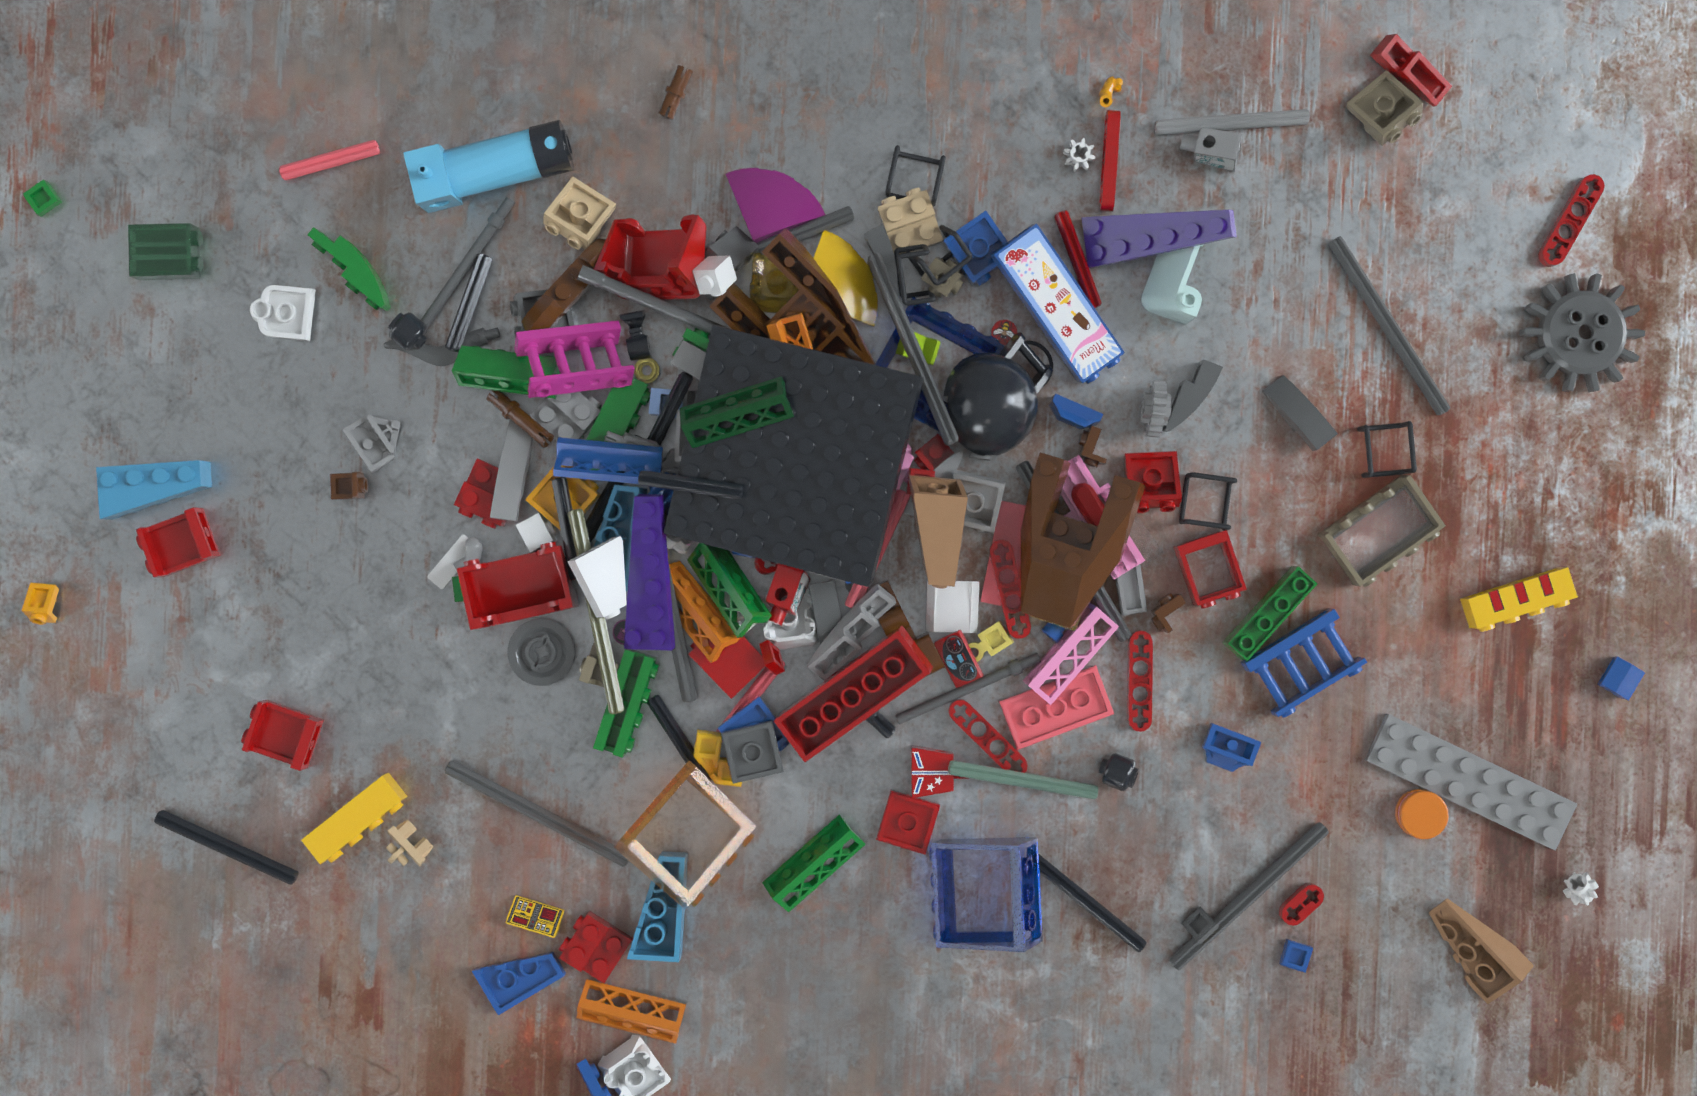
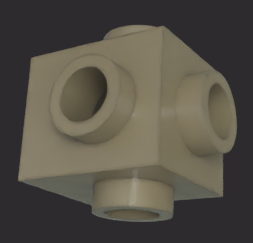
(938, 268)

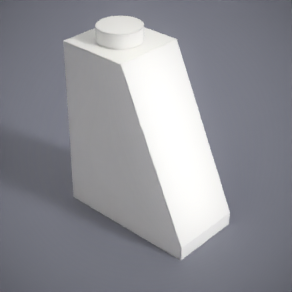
(602, 577)

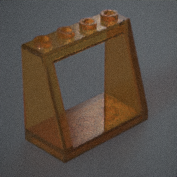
(654, 870)

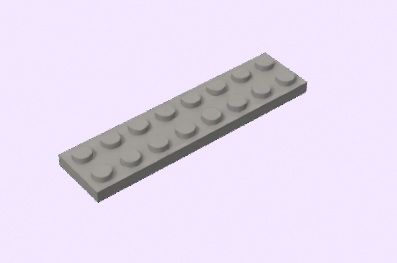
(1471, 781)

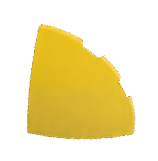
(849, 276)

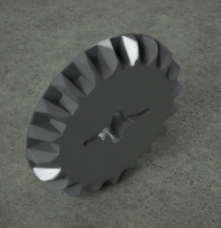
(524, 658)

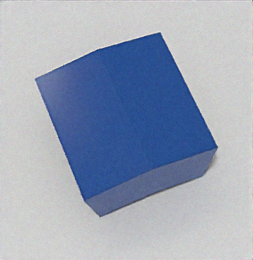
(1621, 678)

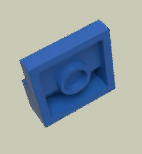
(982, 239)
(751, 714)

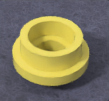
(638, 372)

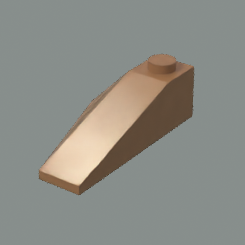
(1488, 958)

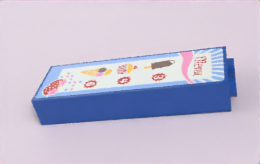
(1058, 304)

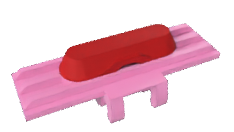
(1082, 498)

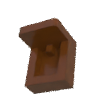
(1088, 441)
(348, 486)
(1167, 605)

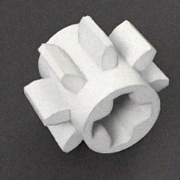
(1079, 147)
(1580, 888)

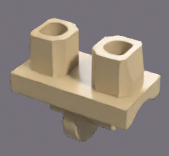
(400, 835)

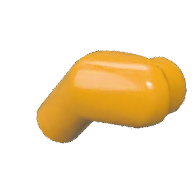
(1105, 95)

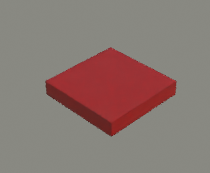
(908, 822)

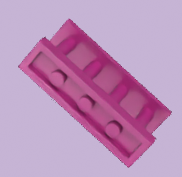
(573, 338)

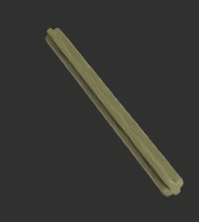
(598, 624)

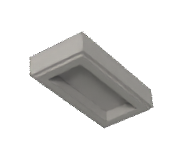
(1131, 592)

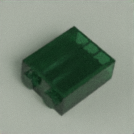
(164, 251)

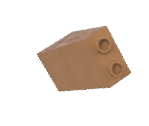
(939, 519)

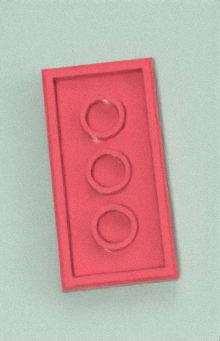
(1007, 528)
(1036, 720)

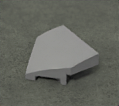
(374, 440)

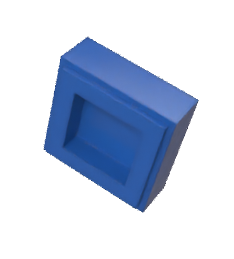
(1296, 955)

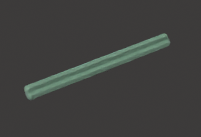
(1022, 779)

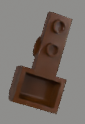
(895, 618)

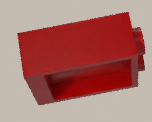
(1203, 542)

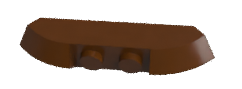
(563, 292)

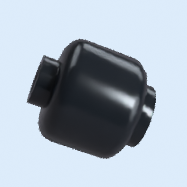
(408, 331)
(1119, 772)

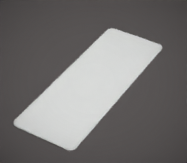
(445, 569)

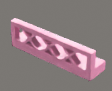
(1060, 651)

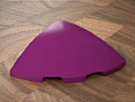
(772, 201)

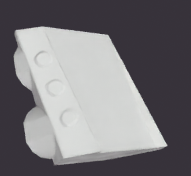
(953, 607)
(795, 630)
(633, 1069)

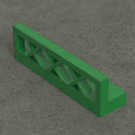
(730, 580)
(810, 861)

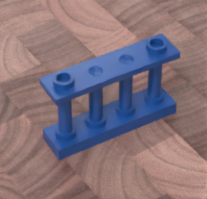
(1281, 650)

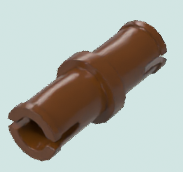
(675, 92)

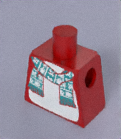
(788, 582)

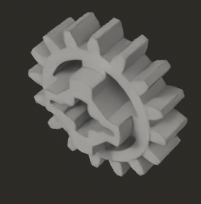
(1155, 408)

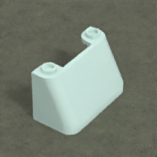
(1167, 288)

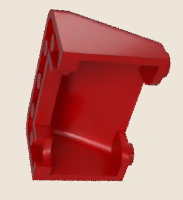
(655, 260)
(516, 587)

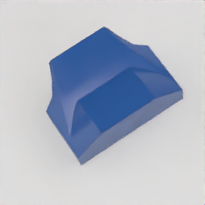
(1074, 413)
(1229, 749)

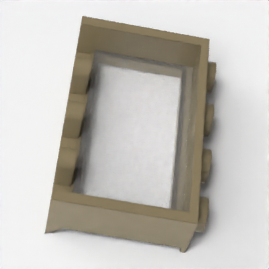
(1382, 530)

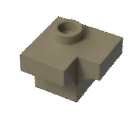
(590, 668)

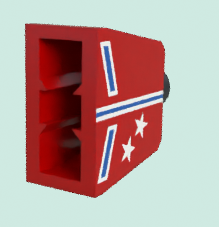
(930, 771)

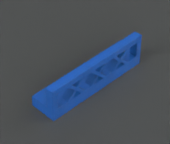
(608, 458)

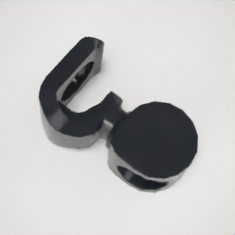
(638, 343)

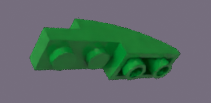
(359, 271)

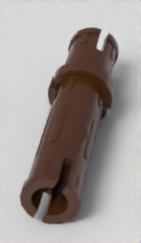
(512, 410)

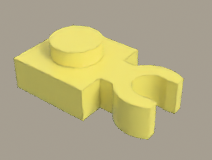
(992, 640)

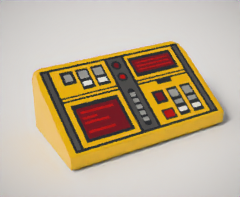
(535, 916)

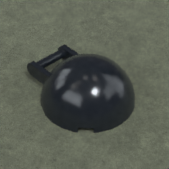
(995, 398)

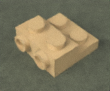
(578, 214)
(910, 220)

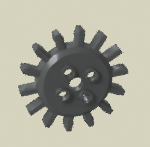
(1558, 327)

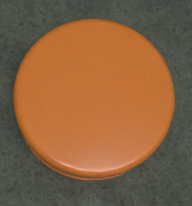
(1421, 814)

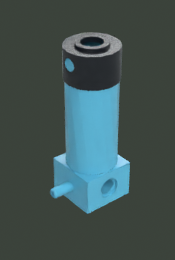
(445, 176)

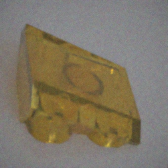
(769, 286)

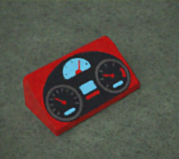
(958, 658)

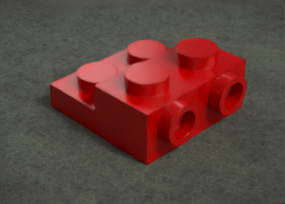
(1160, 477)
(478, 492)
(594, 946)

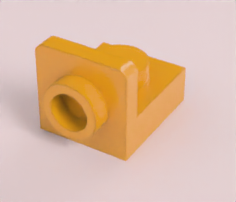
(40, 603)

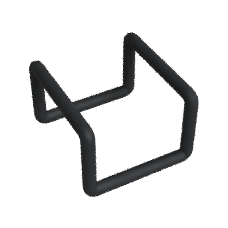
(897, 152)
(947, 232)
(900, 274)
(1367, 429)
(1230, 480)

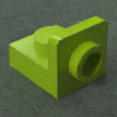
(928, 346)

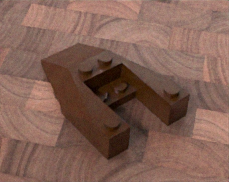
(818, 300)
(1064, 557)

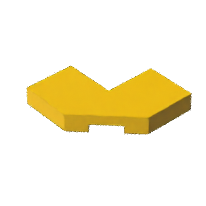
(707, 753)

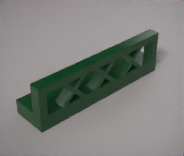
(732, 408)

